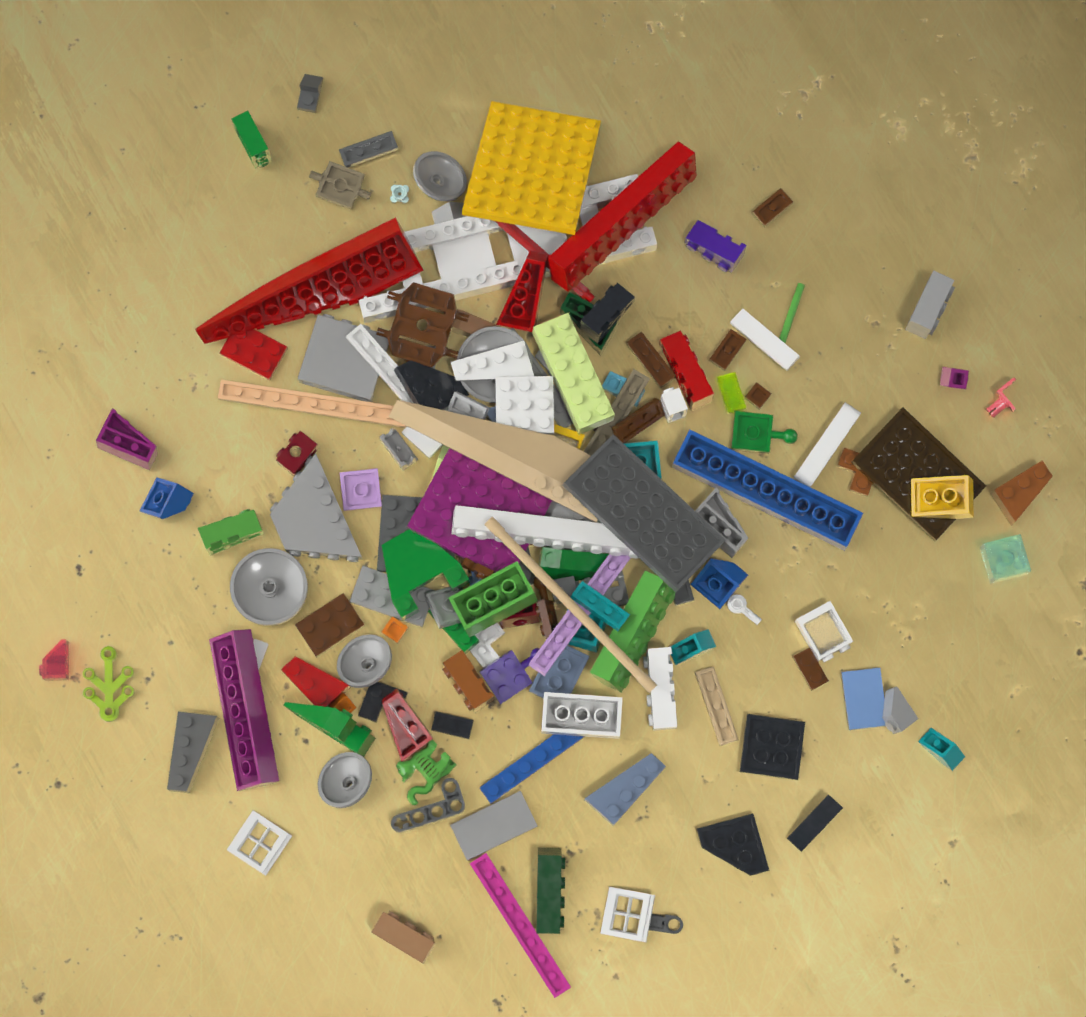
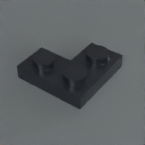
(372, 702)

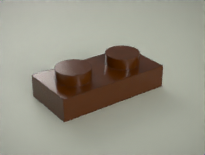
(772, 207)
(727, 349)
(810, 669)

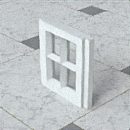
(245, 832)
(610, 911)

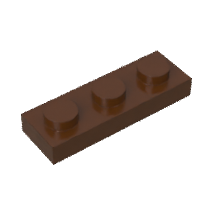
(651, 359)
(638, 420)

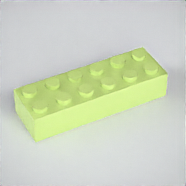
(573, 373)

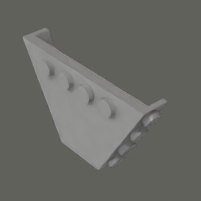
(311, 518)

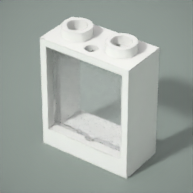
(824, 632)

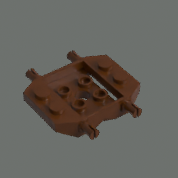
(438, 326)

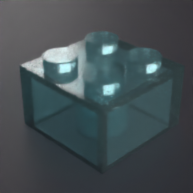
(1005, 559)

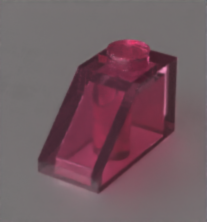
(56, 663)

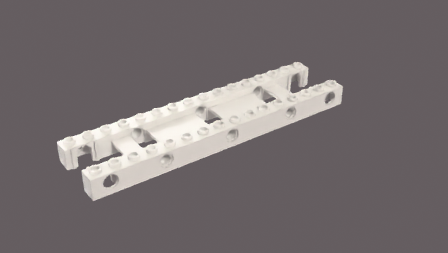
(468, 260)

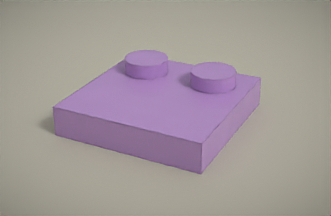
(360, 489)

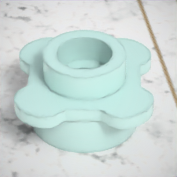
(399, 189)

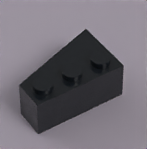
(606, 312)

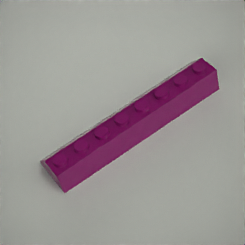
(244, 709)

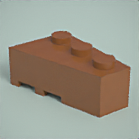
(1020, 491)
(468, 682)

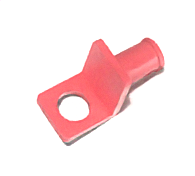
(1002, 402)

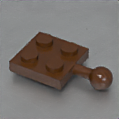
(545, 610)

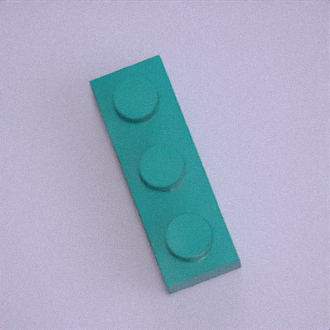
(600, 606)

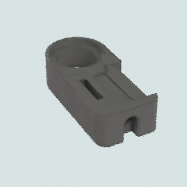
(660, 923)

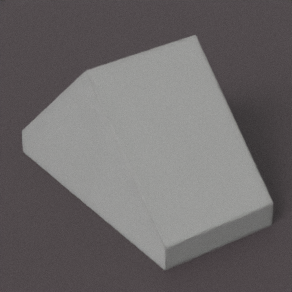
(448, 212)

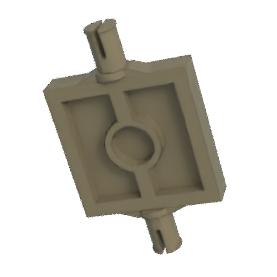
(340, 185)

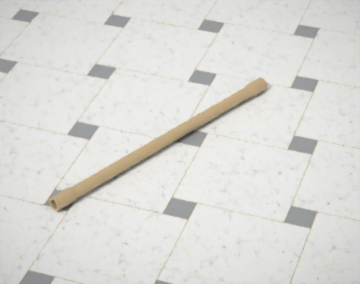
(646, 682)

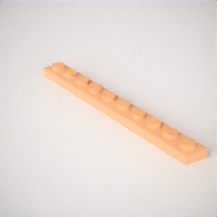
(307, 402)

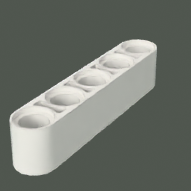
(827, 445)

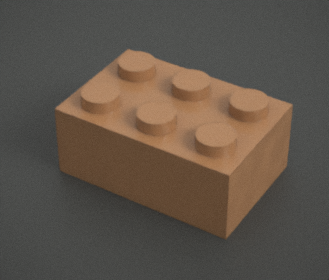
(404, 936)

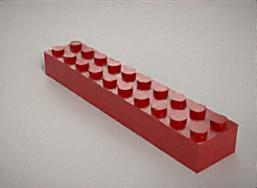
(622, 216)

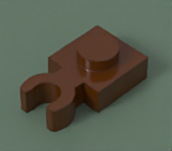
(478, 569)

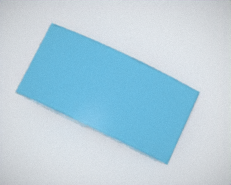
(614, 384)

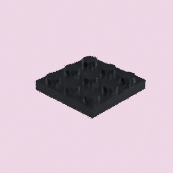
(772, 747)

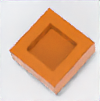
(394, 629)
(343, 702)

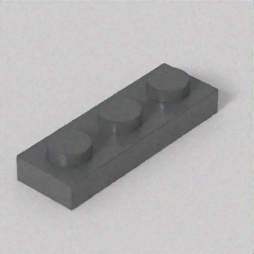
(368, 149)

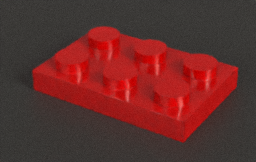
(254, 352)

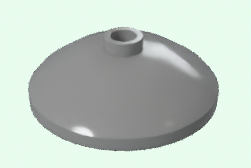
(439, 176)
(364, 661)
(339, 774)

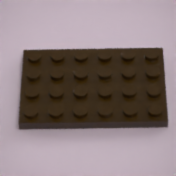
(907, 452)

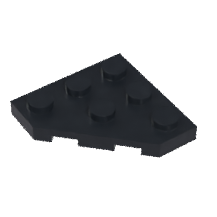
(428, 385)
(736, 843)

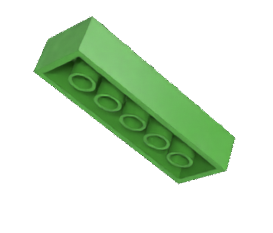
(646, 609)

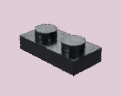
(452, 725)

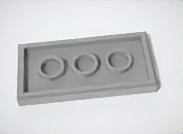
(493, 825)

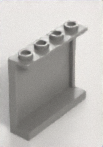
(335, 363)

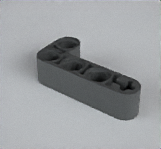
(427, 810)

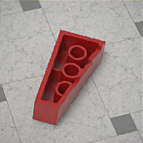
(525, 297)

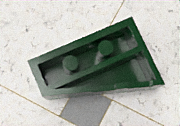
(577, 310)

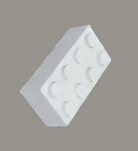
(581, 715)

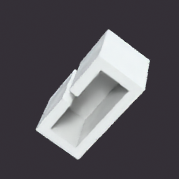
(673, 404)

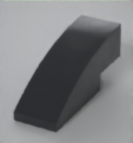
(814, 823)

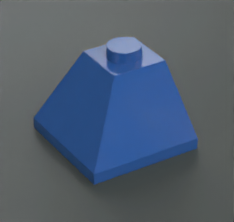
(166, 499)
(719, 581)

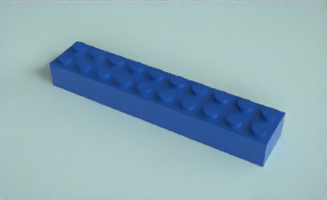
(767, 490)

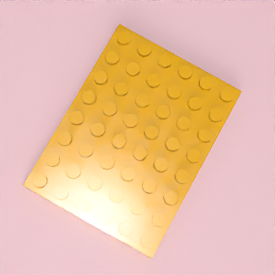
(532, 168)

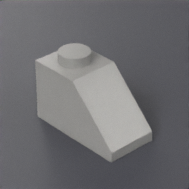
(897, 711)

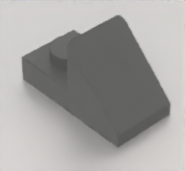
(309, 93)

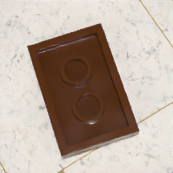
(329, 625)

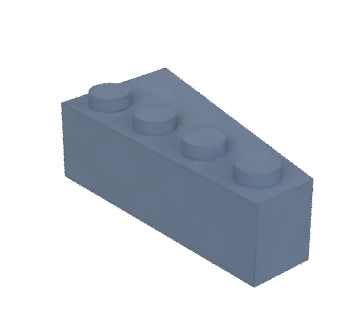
(621, 792)

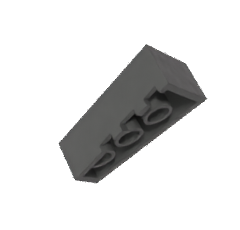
(190, 744)

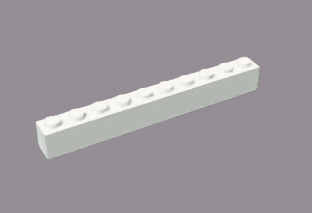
(539, 531)

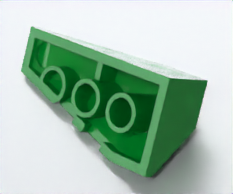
(568, 563)

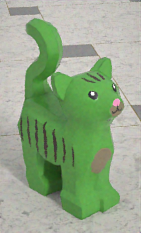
(429, 769)

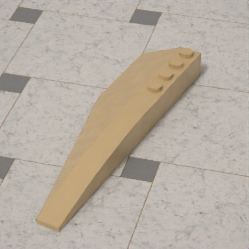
(517, 453)

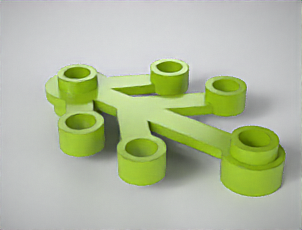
(109, 686)

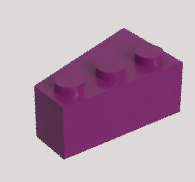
(125, 442)

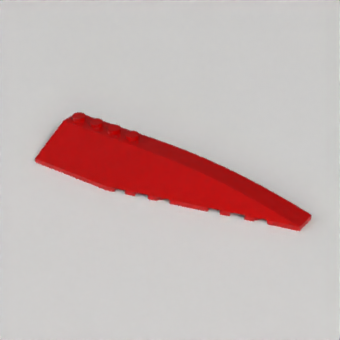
(325, 282)

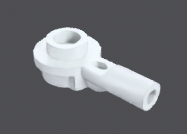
(737, 605)

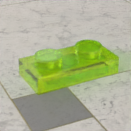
(731, 393)

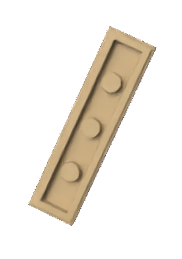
(716, 706)

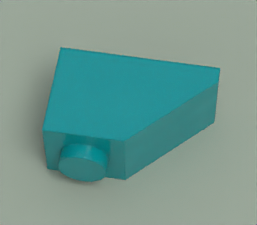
(692, 646)
(942, 749)

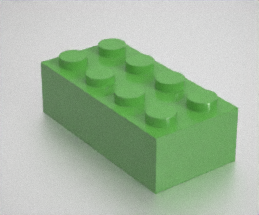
(493, 599)

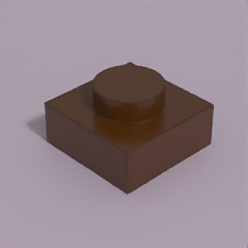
(758, 395)

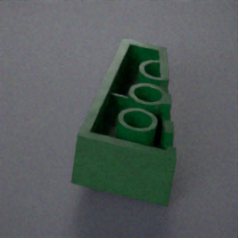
(549, 891)

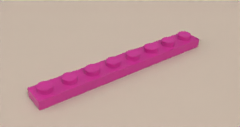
(520, 925)

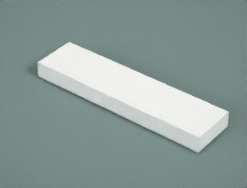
(764, 339)

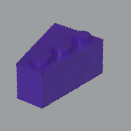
(714, 246)

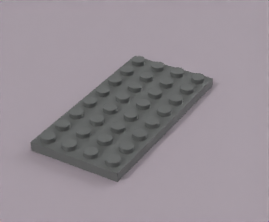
(644, 513)

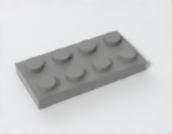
(374, 594)

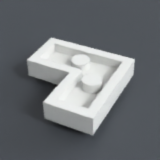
(483, 651)

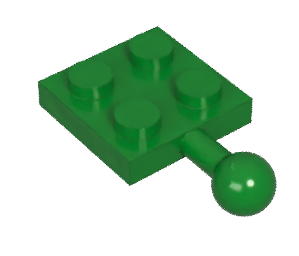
(754, 432)

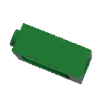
(251, 139)

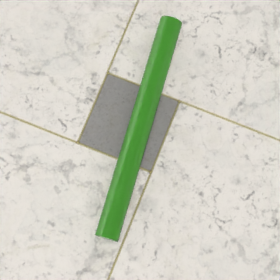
(792, 311)

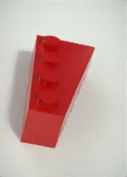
(687, 370)

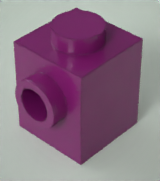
(954, 378)

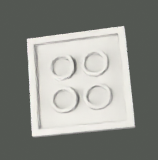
(526, 403)

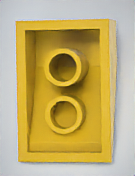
(942, 497)

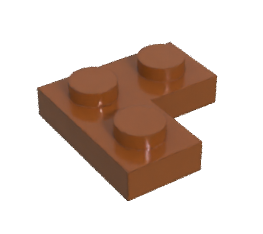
(860, 483)

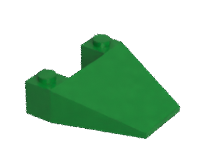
(414, 562)
(336, 725)

